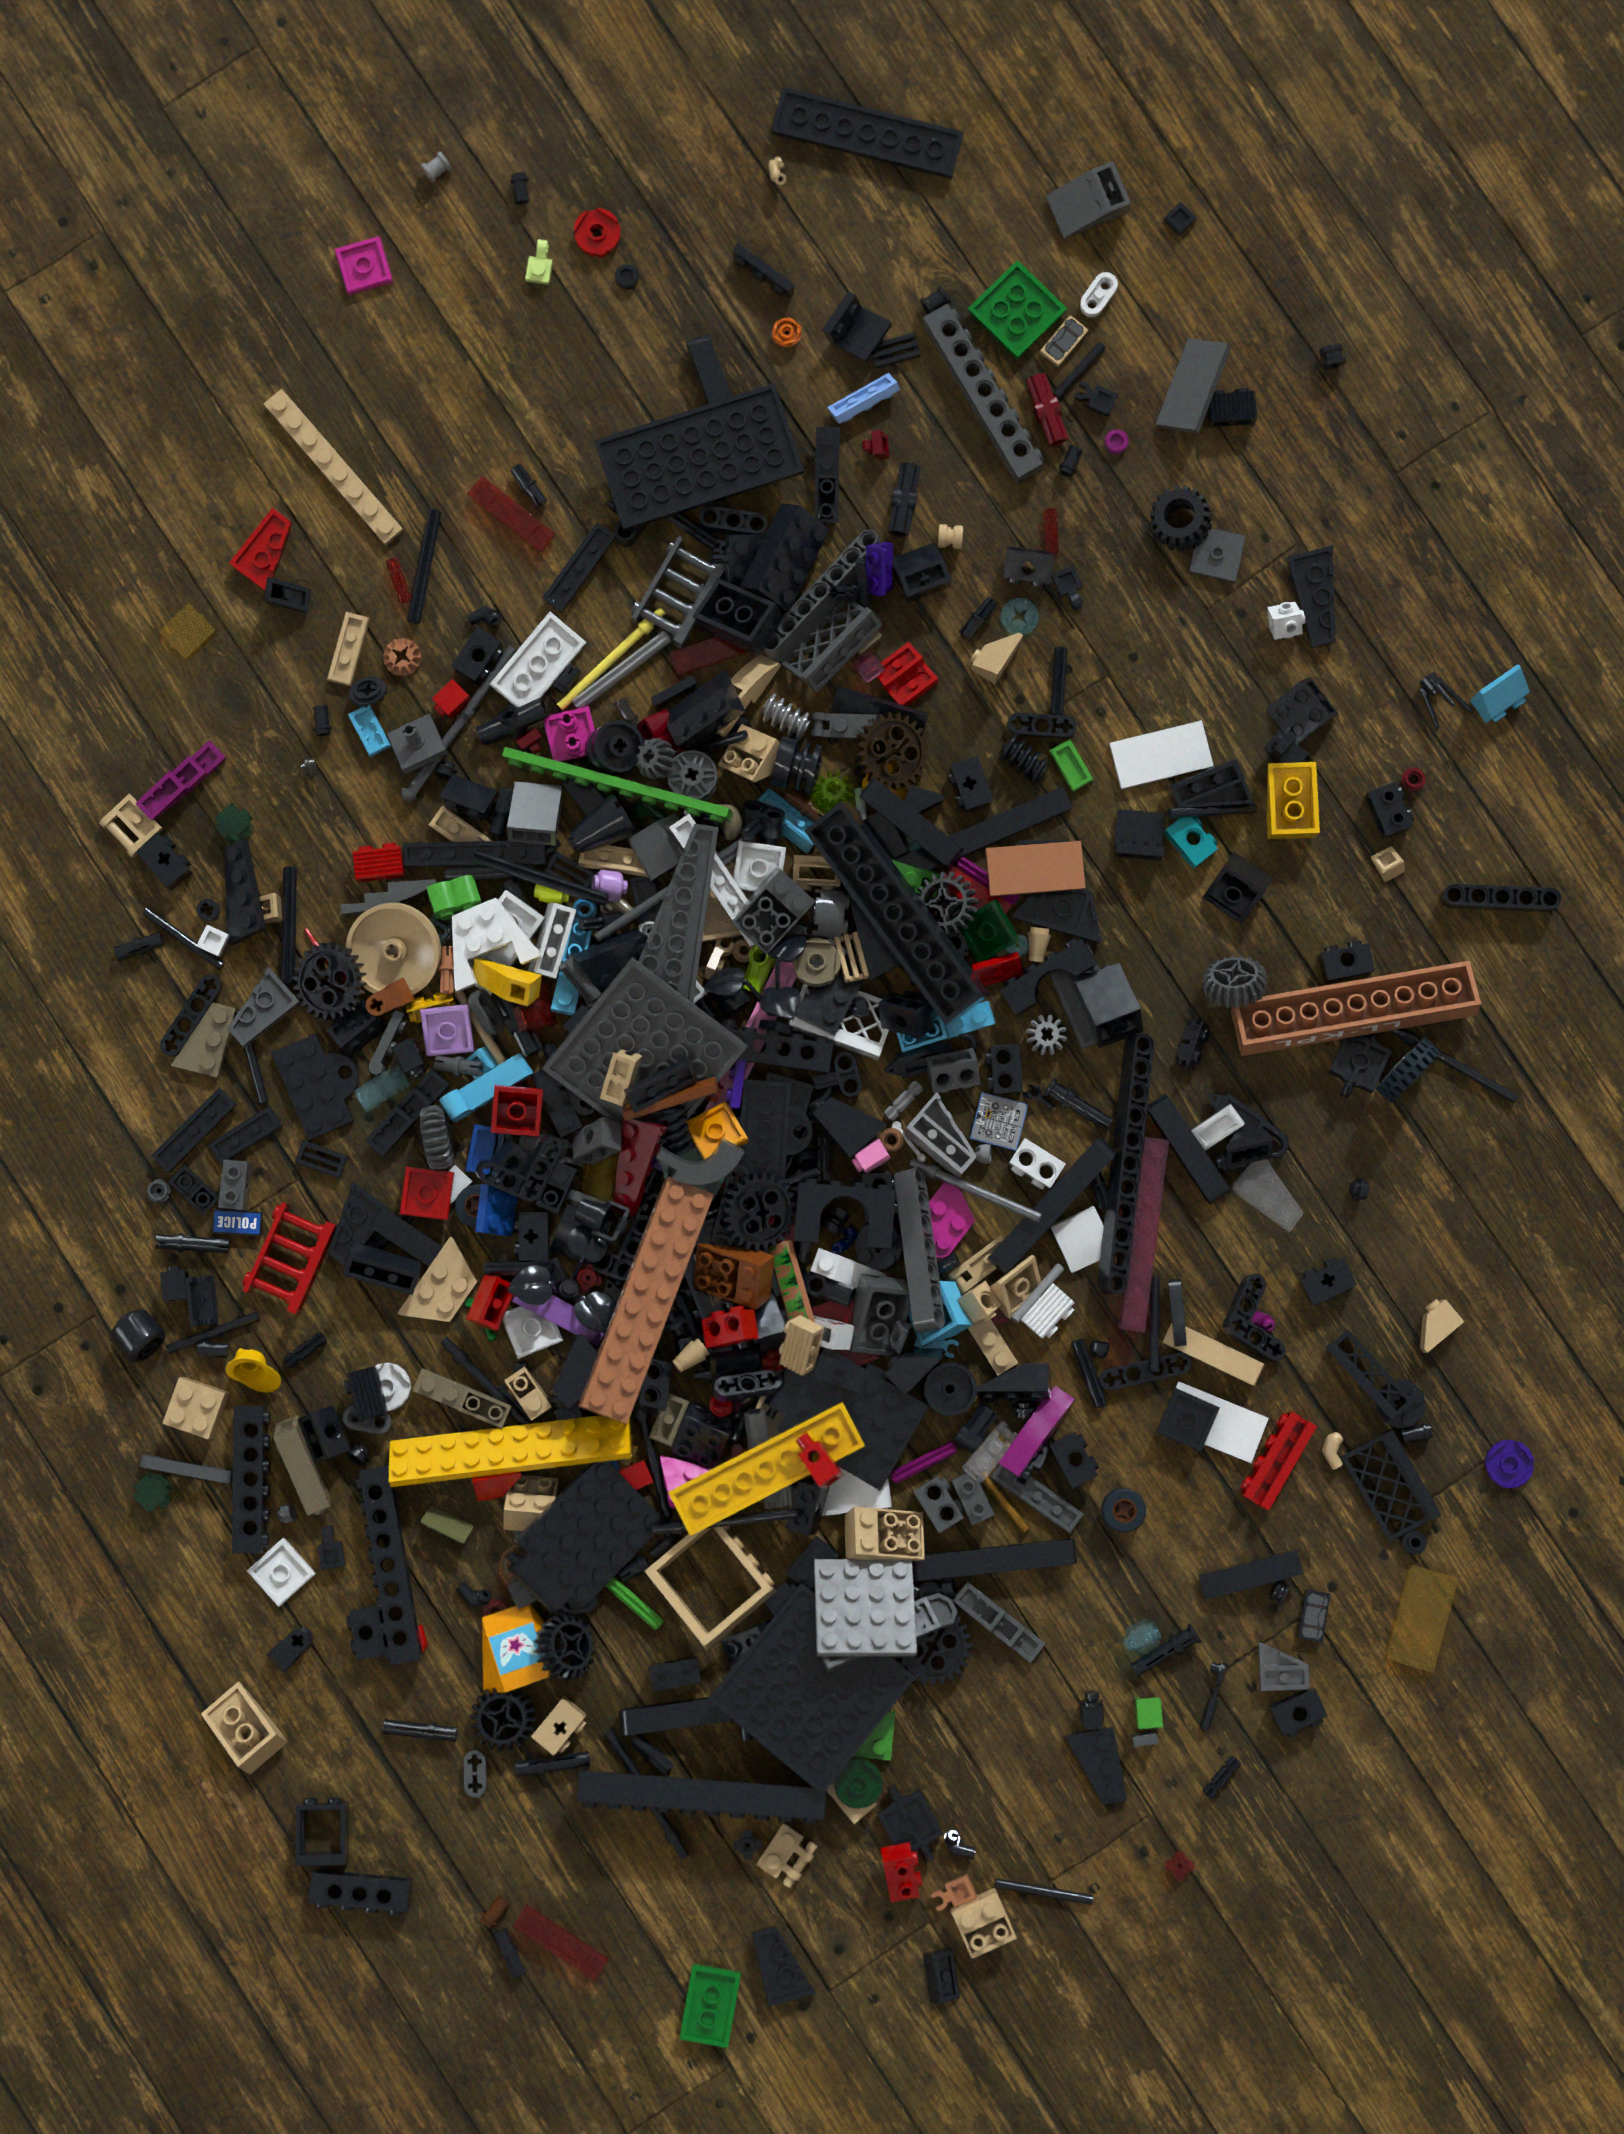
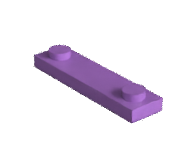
(563, 1315)

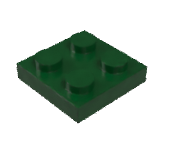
(989, 931)

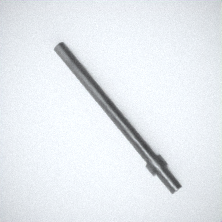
(933, 1172)

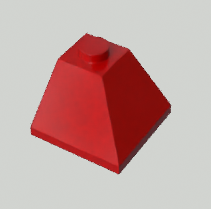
(494, 1486)

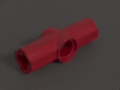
(1047, 409)

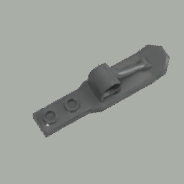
(930, 1615)

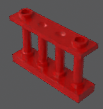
(304, 1277)

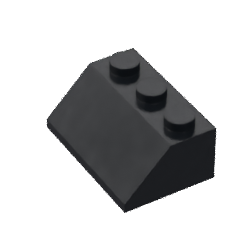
(704, 712)

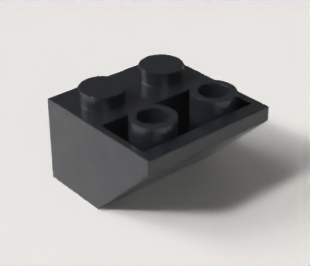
(921, 572)
(469, 797)

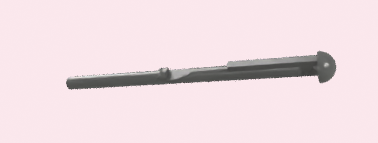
(409, 793)
(725, 856)

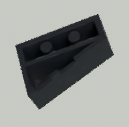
(607, 959)

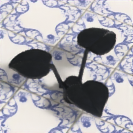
(774, 1001)
(535, 1289)

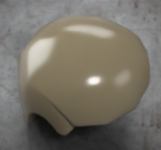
(732, 828)

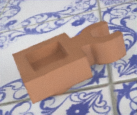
(958, 1891)

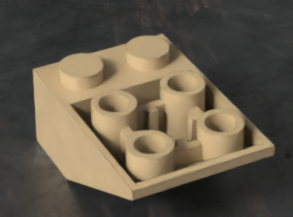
(883, 1534)

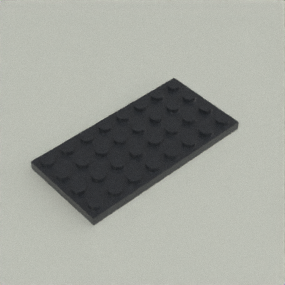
(699, 457)

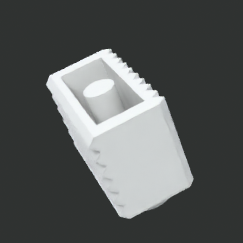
(1048, 1311)

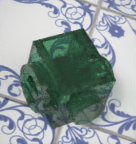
(234, 823)
(153, 1492)

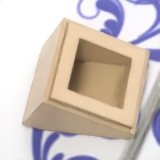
(1388, 863)

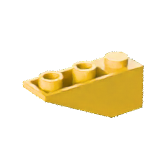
(508, 982)

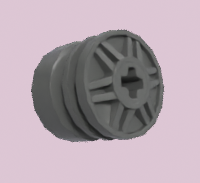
(699, 763)

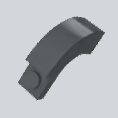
(706, 1171)

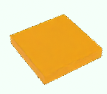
(714, 1124)

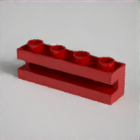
(1278, 1459)

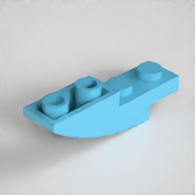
(565, 994)
(975, 1019)

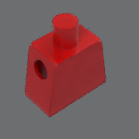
(823, 1471)

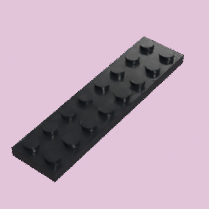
(867, 132)

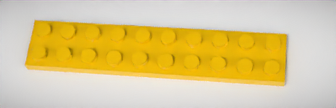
(508, 1450)

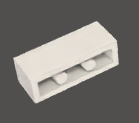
(552, 939)

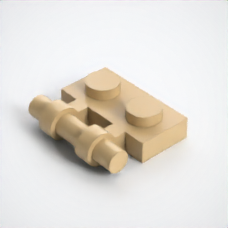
(779, 1851)

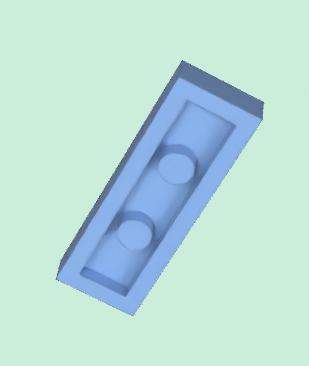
(863, 398)

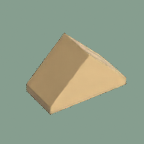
(271, 907)

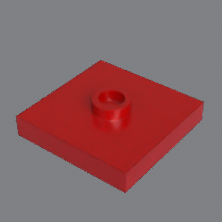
(427, 1193)

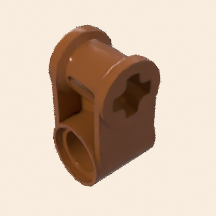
(392, 996)

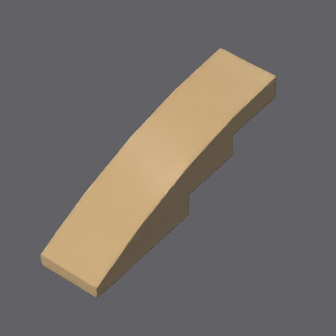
(1218, 1355)

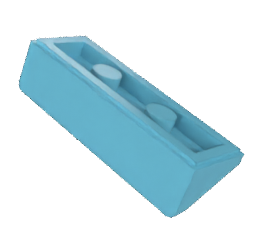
(794, 822)

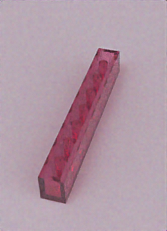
(1150, 1190)

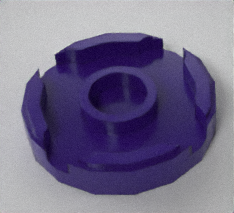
(1509, 1463)

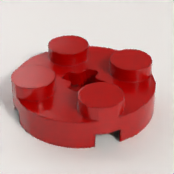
(597, 219)

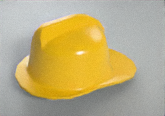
(251, 1370)

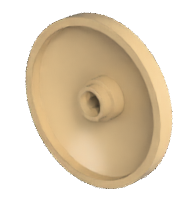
(394, 945)

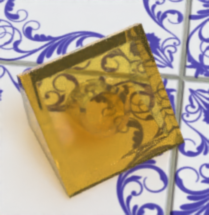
(600, 1179)

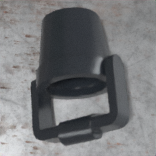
(597, 1217)

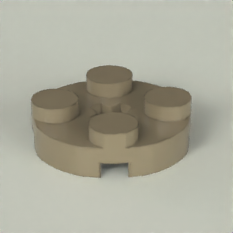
(825, 973)

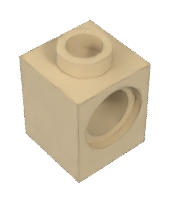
(980, 1303)

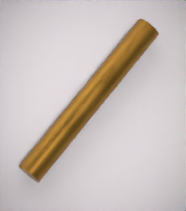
(1005, 1504)

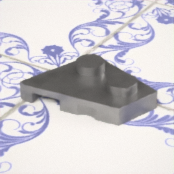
(1281, 1670)

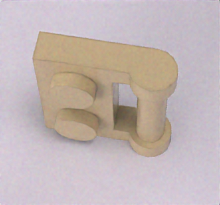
(135, 820)

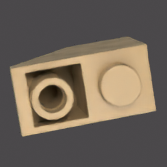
(528, 1393)

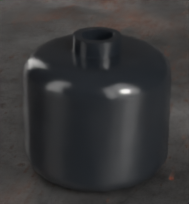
(137, 1335)

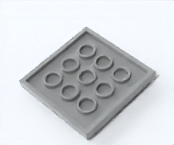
(864, 1607)

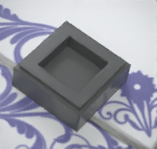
(1144, 1738)

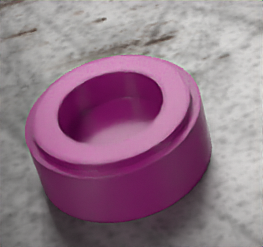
(1116, 442)

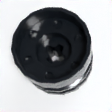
(796, 765)

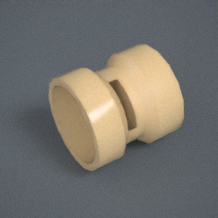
(950, 536)

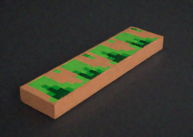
(791, 1281)

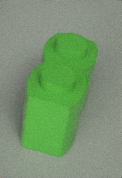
(453, 896)

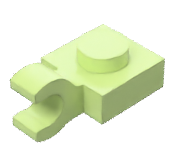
(539, 267)

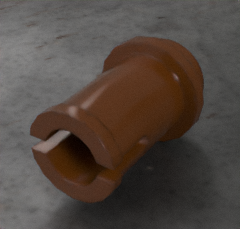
(494, 1912)

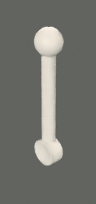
(920, 1156)

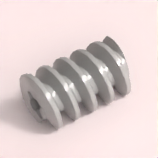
(785, 717)

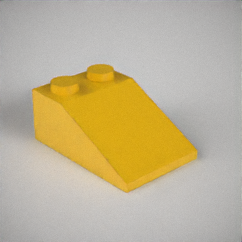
(1292, 800)

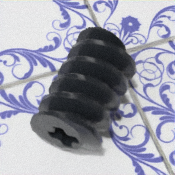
(1024, 759)
(676, 1129)

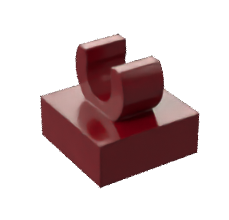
(878, 445)
(529, 739)

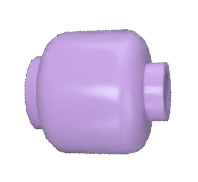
(610, 883)

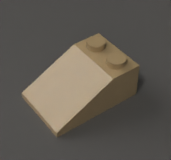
(244, 1728)

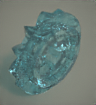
(1018, 626)

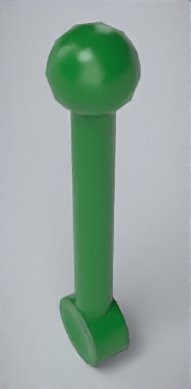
(491, 1336)

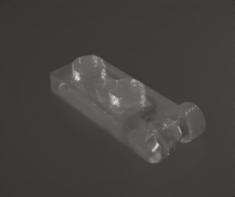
(989, 1452)

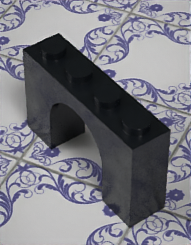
(877, 1202)

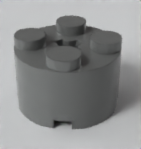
(828, 913)

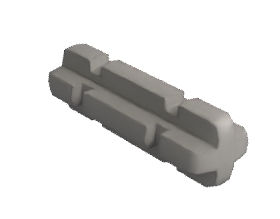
(903, 1100)

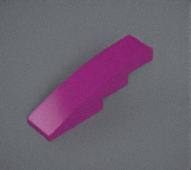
(181, 780)
(1037, 1431)

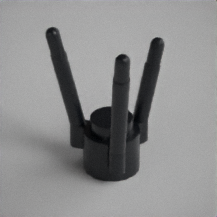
(1433, 685)

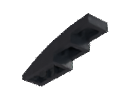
(407, 1112)
(1251, 1574)

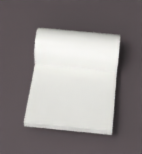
(852, 1492)

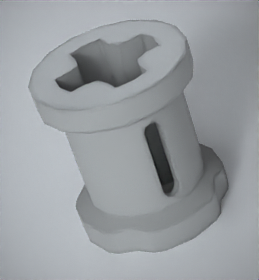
(436, 167)

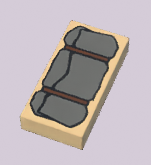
(1064, 341)

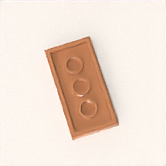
(1035, 868)

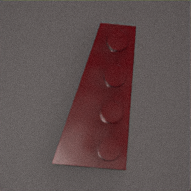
(637, 1151)

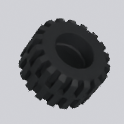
(1177, 500)

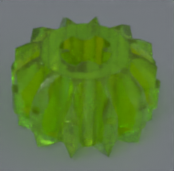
(838, 784)

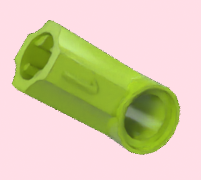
(758, 971)

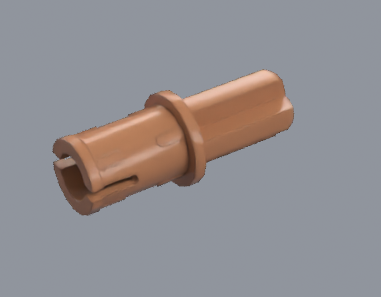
(447, 971)

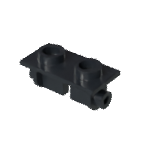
(1197, 1034)

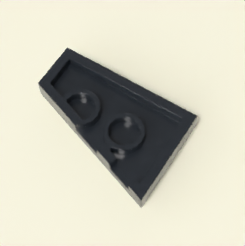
(1101, 1762)

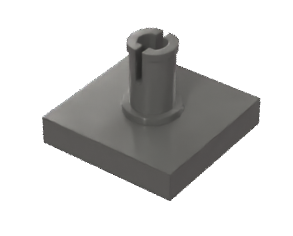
(417, 743)

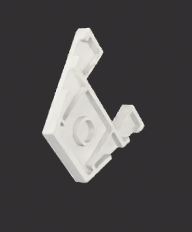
(483, 931)

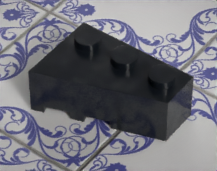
(1211, 787)

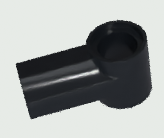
(972, 1432)

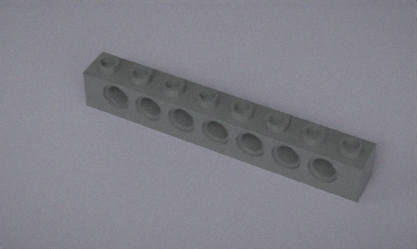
(1019, 467)

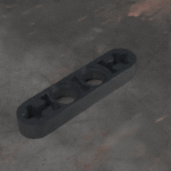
(188, 1013)
(1145, 1375)

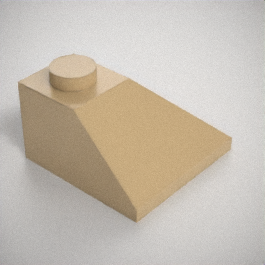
(995, 657)

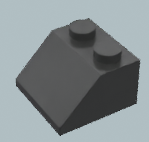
(657, 847)

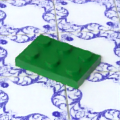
(710, 2005)

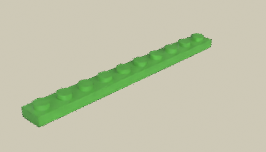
(625, 787)

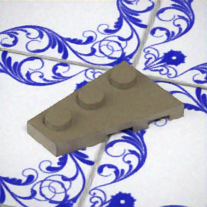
(208, 1042)

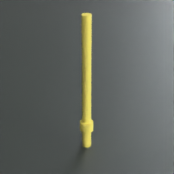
(644, 627)

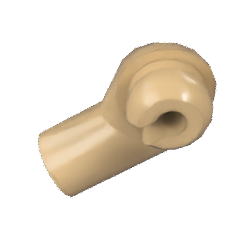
(774, 167)
(1330, 1449)

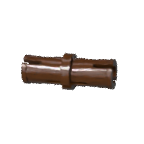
(804, 805)

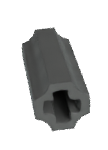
(756, 1427)

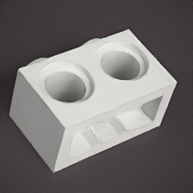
(1039, 1158)

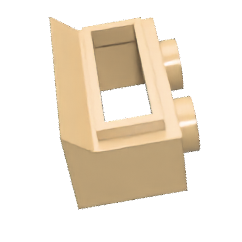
(813, 862)

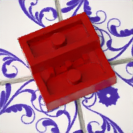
(906, 675)

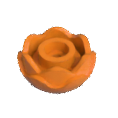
(781, 327)

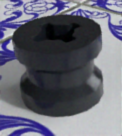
(1332, 356)

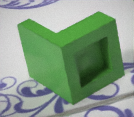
(1148, 1712)

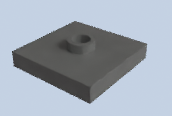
(1218, 555)

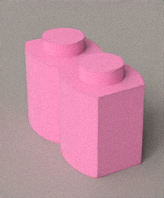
(870, 1157)

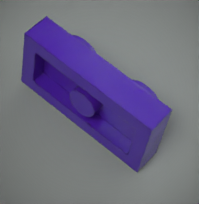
(737, 1073)

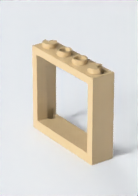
(749, 1562)

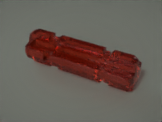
(1051, 530)
(398, 580)

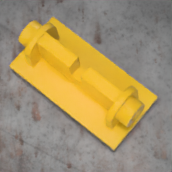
(419, 1003)

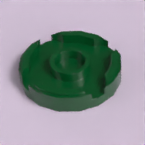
(859, 1784)

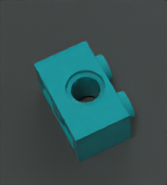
(1193, 854)

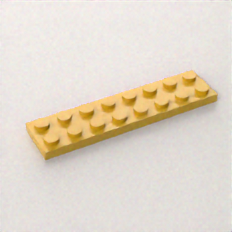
(762, 1470)

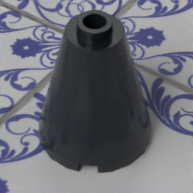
(602, 827)

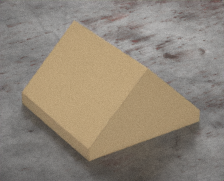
(1017, 1285)

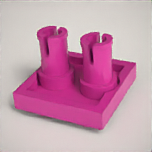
(568, 733)

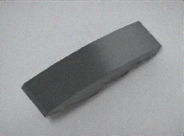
(397, 892)
(999, 1622)

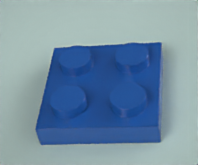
(495, 1211)

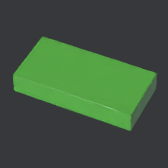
(1071, 765)

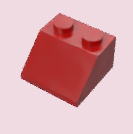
(516, 1110)

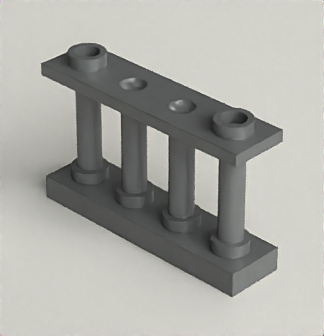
(680, 632)

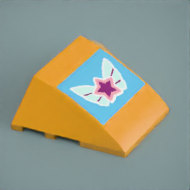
(510, 1649)

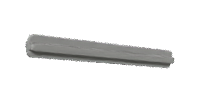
(622, 670)

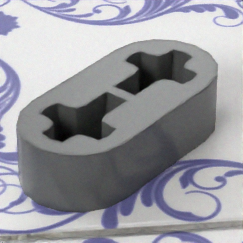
(469, 1773)

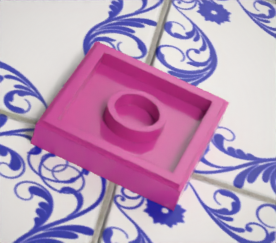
(363, 265)

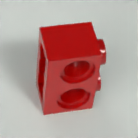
(729, 1328)

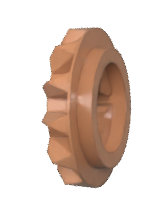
(403, 667)

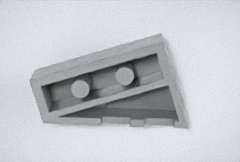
(940, 1137)

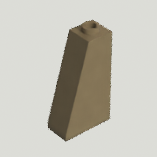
(301, 1467)

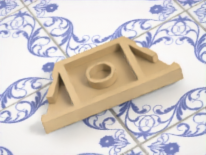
(442, 1287)

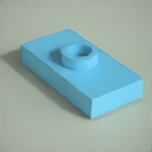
(369, 730)

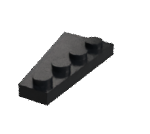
(1313, 585)

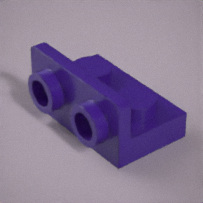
(879, 568)

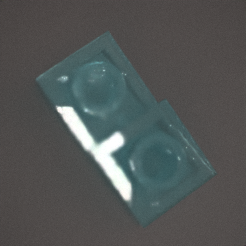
(381, 1088)

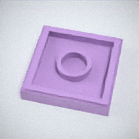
(447, 1030)

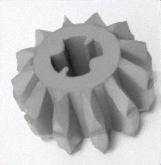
(1038, 1034)

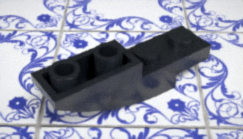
(827, 474)

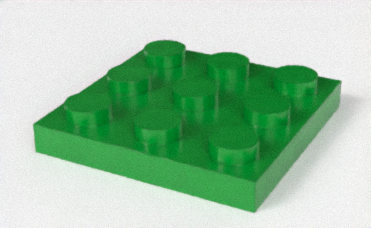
(1017, 309)

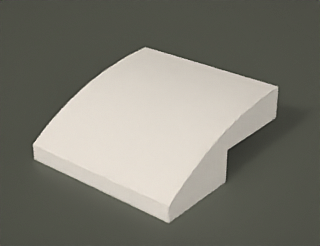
(1080, 1238)

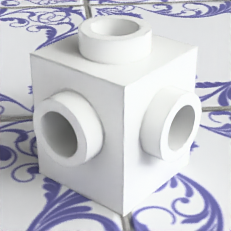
(1285, 620)

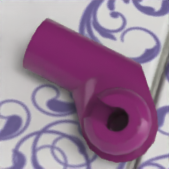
(1263, 1321)

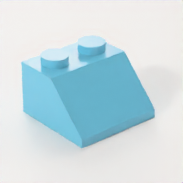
(1501, 694)
(955, 1317)

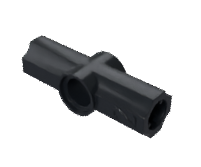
(904, 499)
(512, 722)
(527, 1040)
(831, 1291)

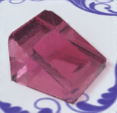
(868, 667)

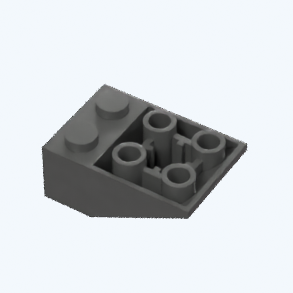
(1089, 200)
(772, 910)

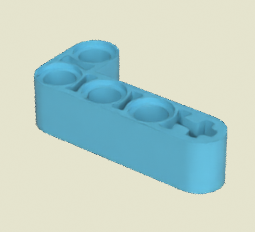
(481, 1091)

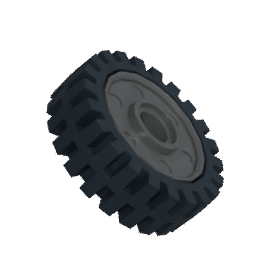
(1407, 1070)

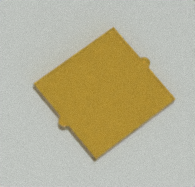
(187, 631)

